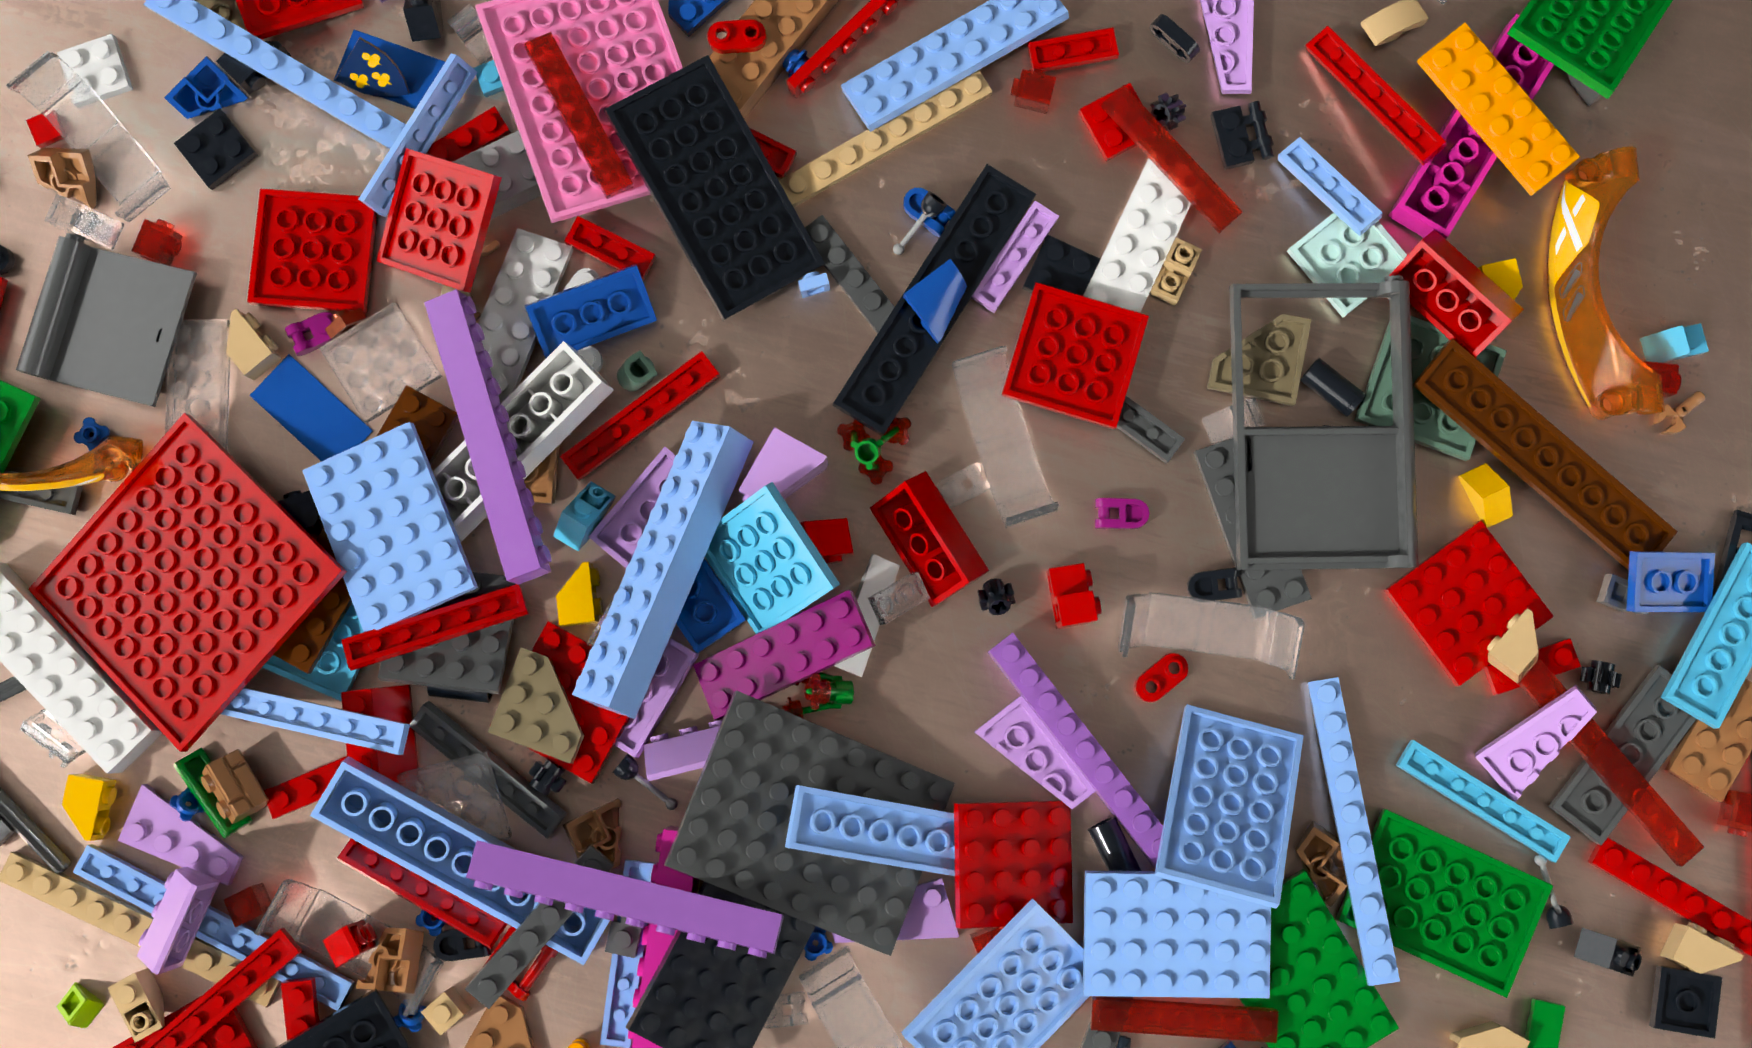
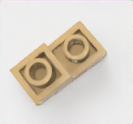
(1393, 20)
(1175, 271)

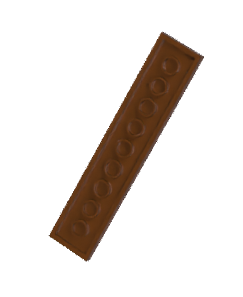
(1541, 455)
(313, 635)

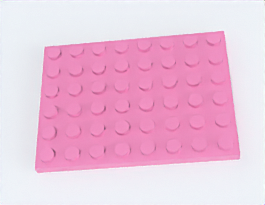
(613, 54)

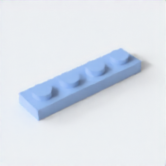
(1330, 186)

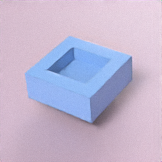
(813, 284)

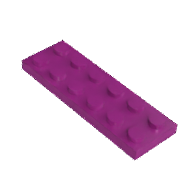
(785, 653)

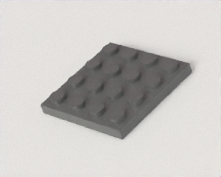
(461, 663)

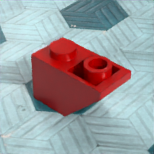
(350, 942)

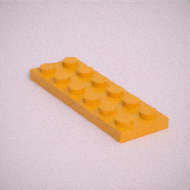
(1498, 109)

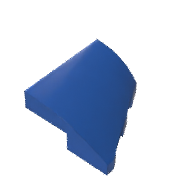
(204, 90)
(937, 298)

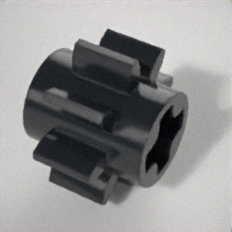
(1168, 110)
(996, 596)
(1600, 677)
(547, 777)

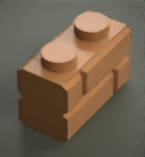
(234, 787)

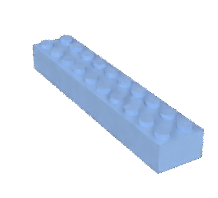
(663, 568)
(434, 847)

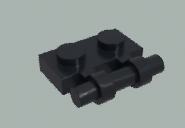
(1233, 138)

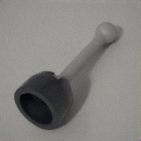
(931, 207)
(629, 769)
(1557, 915)

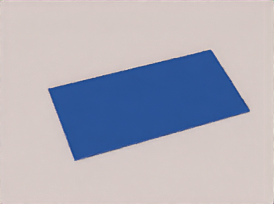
(415, 66)
(309, 410)

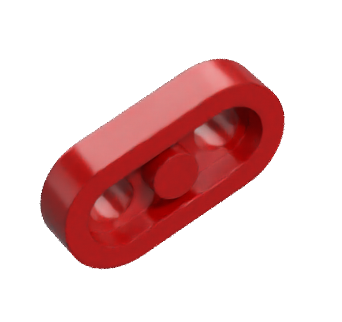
(736, 38)
(1161, 676)

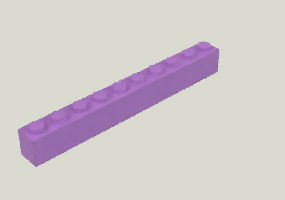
(488, 437)
(1080, 745)
(625, 897)

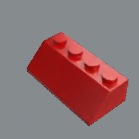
(1456, 294)
(929, 537)
(391, 704)

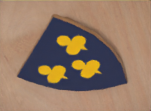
(372, 72)

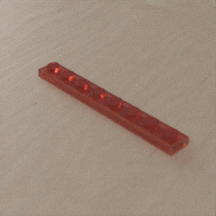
(1619, 774)

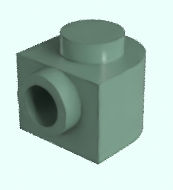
(636, 372)

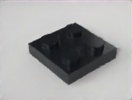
(215, 149)
(1062, 267)
(1685, 1001)

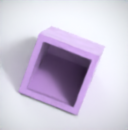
(784, 463)

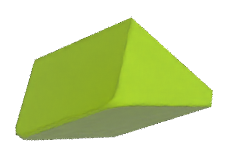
(79, 1006)

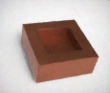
(344, 321)

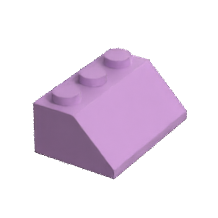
(681, 753)
(176, 919)

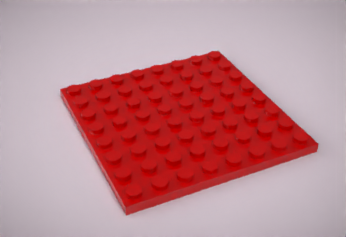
(186, 582)

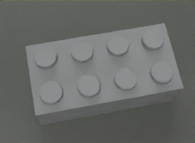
(510, 161)

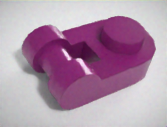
(317, 326)
(1131, 513)

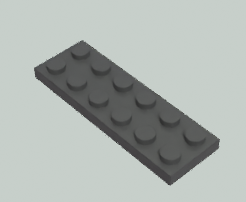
(1261, 587)
(1646, 735)

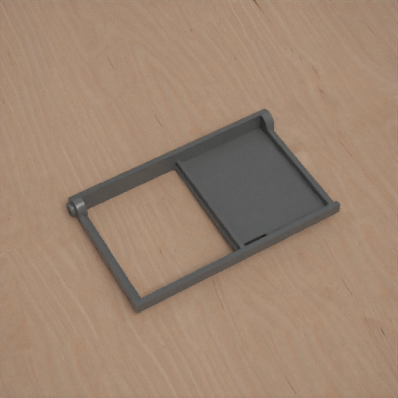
(1327, 490)

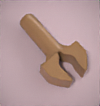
(1678, 413)

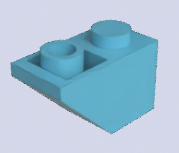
(583, 515)

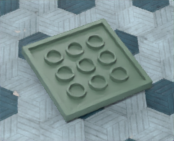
(1431, 424)

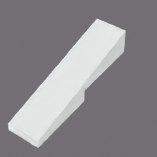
(877, 576)

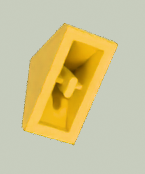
(1487, 494)

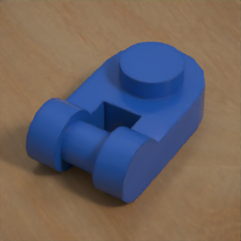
(912, 208)

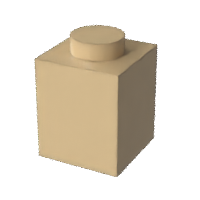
(446, 1010)

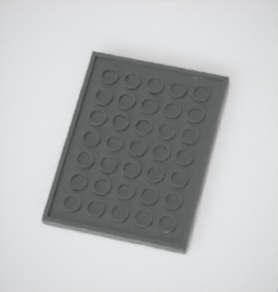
(743, 812)

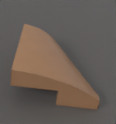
(67, 172)
(599, 829)
(1324, 861)
(394, 962)

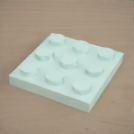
(1340, 255)

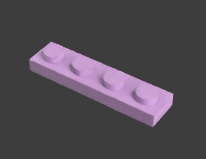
(1015, 256)

